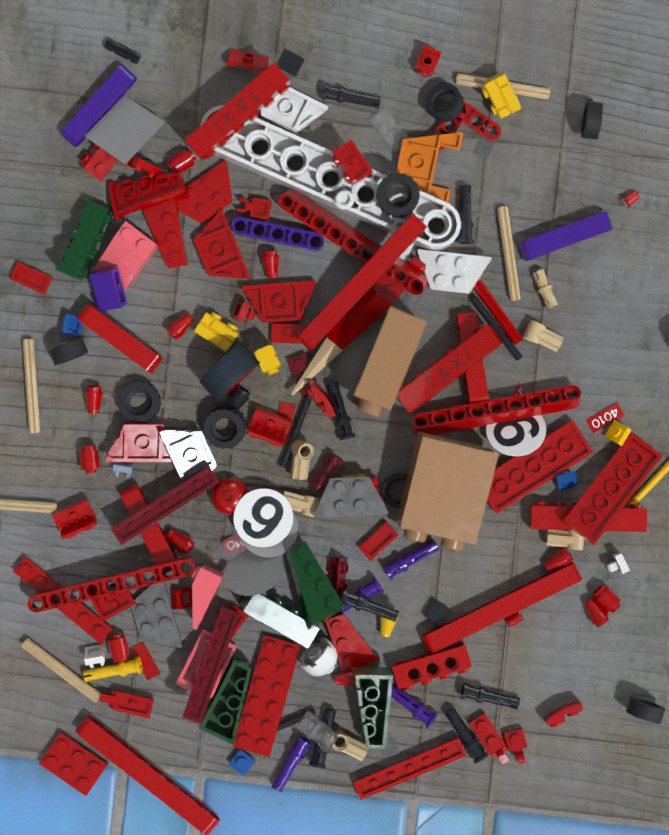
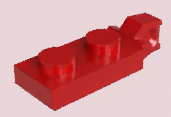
(128, 703)
(489, 737)

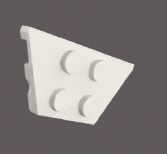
(293, 110)
(453, 270)

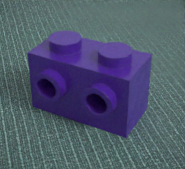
(108, 289)

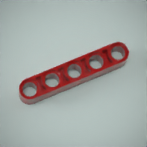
(119, 338)
(475, 377)
(154, 535)

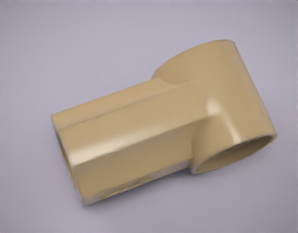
(540, 335)
(301, 461)
(304, 504)
(564, 538)
(351, 746)

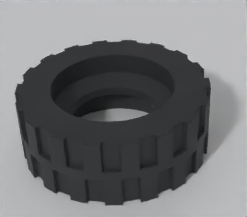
(397, 180)
(139, 387)
(214, 436)

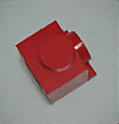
(427, 53)

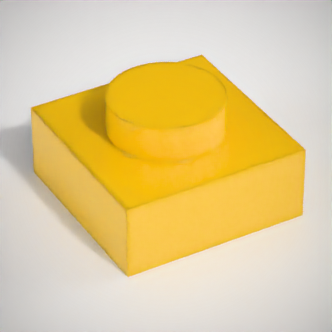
(617, 433)

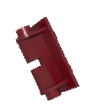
(328, 469)
(339, 568)

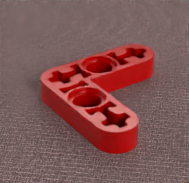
(466, 119)

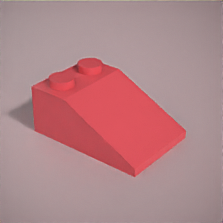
(128, 252)
(203, 589)
(189, 672)

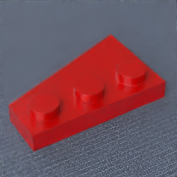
(349, 645)

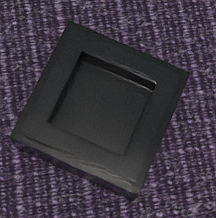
(291, 63)
(437, 613)

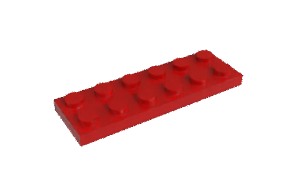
(528, 472)
(612, 489)
(267, 695)

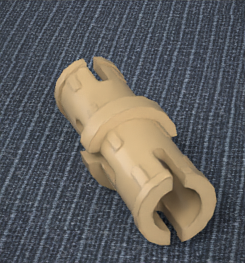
(545, 289)

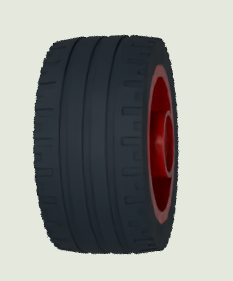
(229, 372)

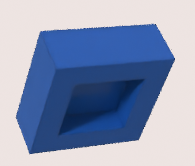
(71, 326)
(566, 480)
(242, 762)

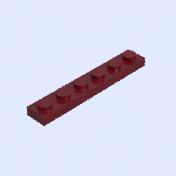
(165, 505)
(210, 665)

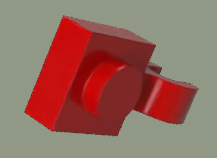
(516, 742)

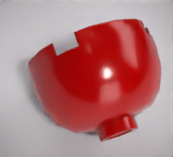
(227, 495)

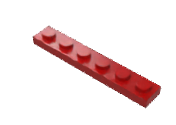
(77, 612)
(409, 768)

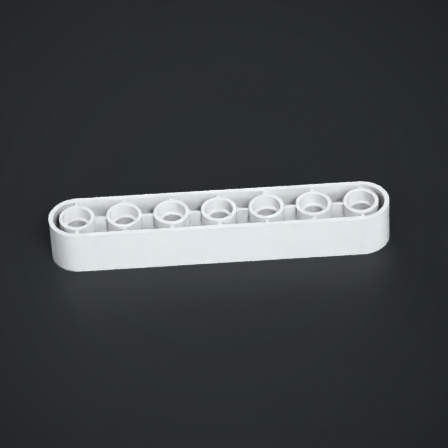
(309, 181)

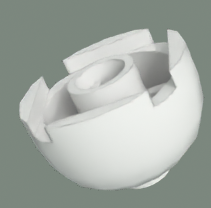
(320, 658)

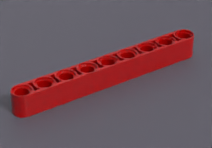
(343, 240)
(362, 281)
(505, 406)
(103, 588)
(501, 608)
(147, 775)

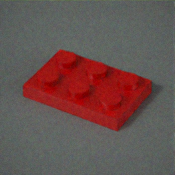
(73, 763)

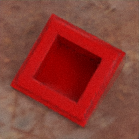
(181, 598)

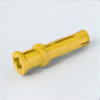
(122, 669)

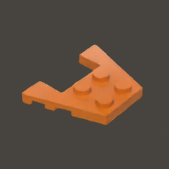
(419, 160)

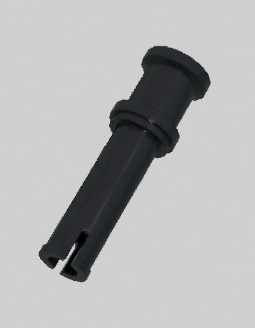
(341, 94)
(465, 233)
(342, 421)
(358, 603)
(481, 694)
(470, 742)
(319, 755)

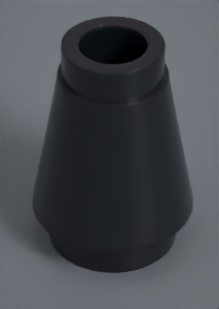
(238, 397)

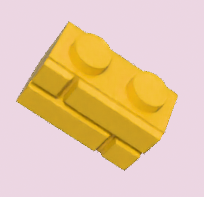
(501, 95)
(217, 332)
(268, 360)

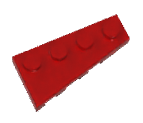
(139, 194)
(167, 231)

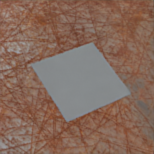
(124, 129)

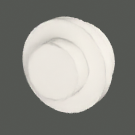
(344, 199)

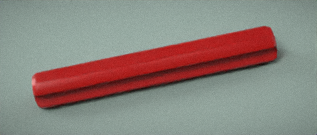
(497, 312)

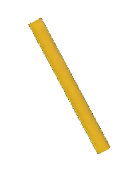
(649, 485)

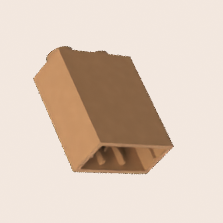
(389, 361)
(446, 490)

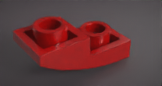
(321, 397)
(557, 716)

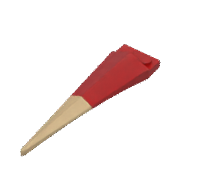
(352, 324)

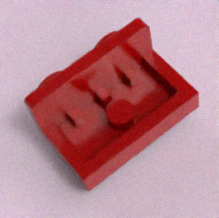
(97, 162)
(352, 162)
(269, 427)
(75, 519)

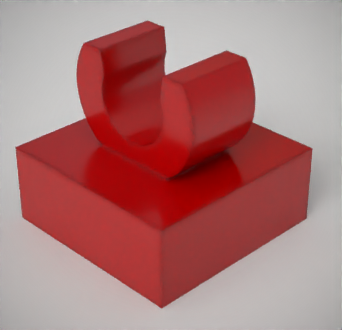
(242, 312)

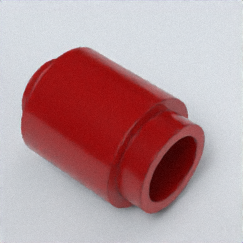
(182, 161)
(89, 459)
(606, 598)
(118, 648)

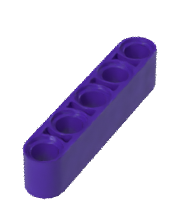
(98, 105)
(269, 228)
(565, 236)

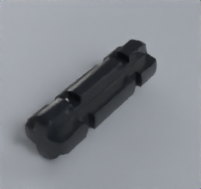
(122, 51)

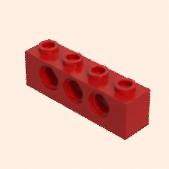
(461, 665)

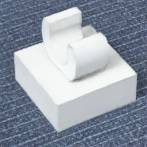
(618, 563)
(94, 655)

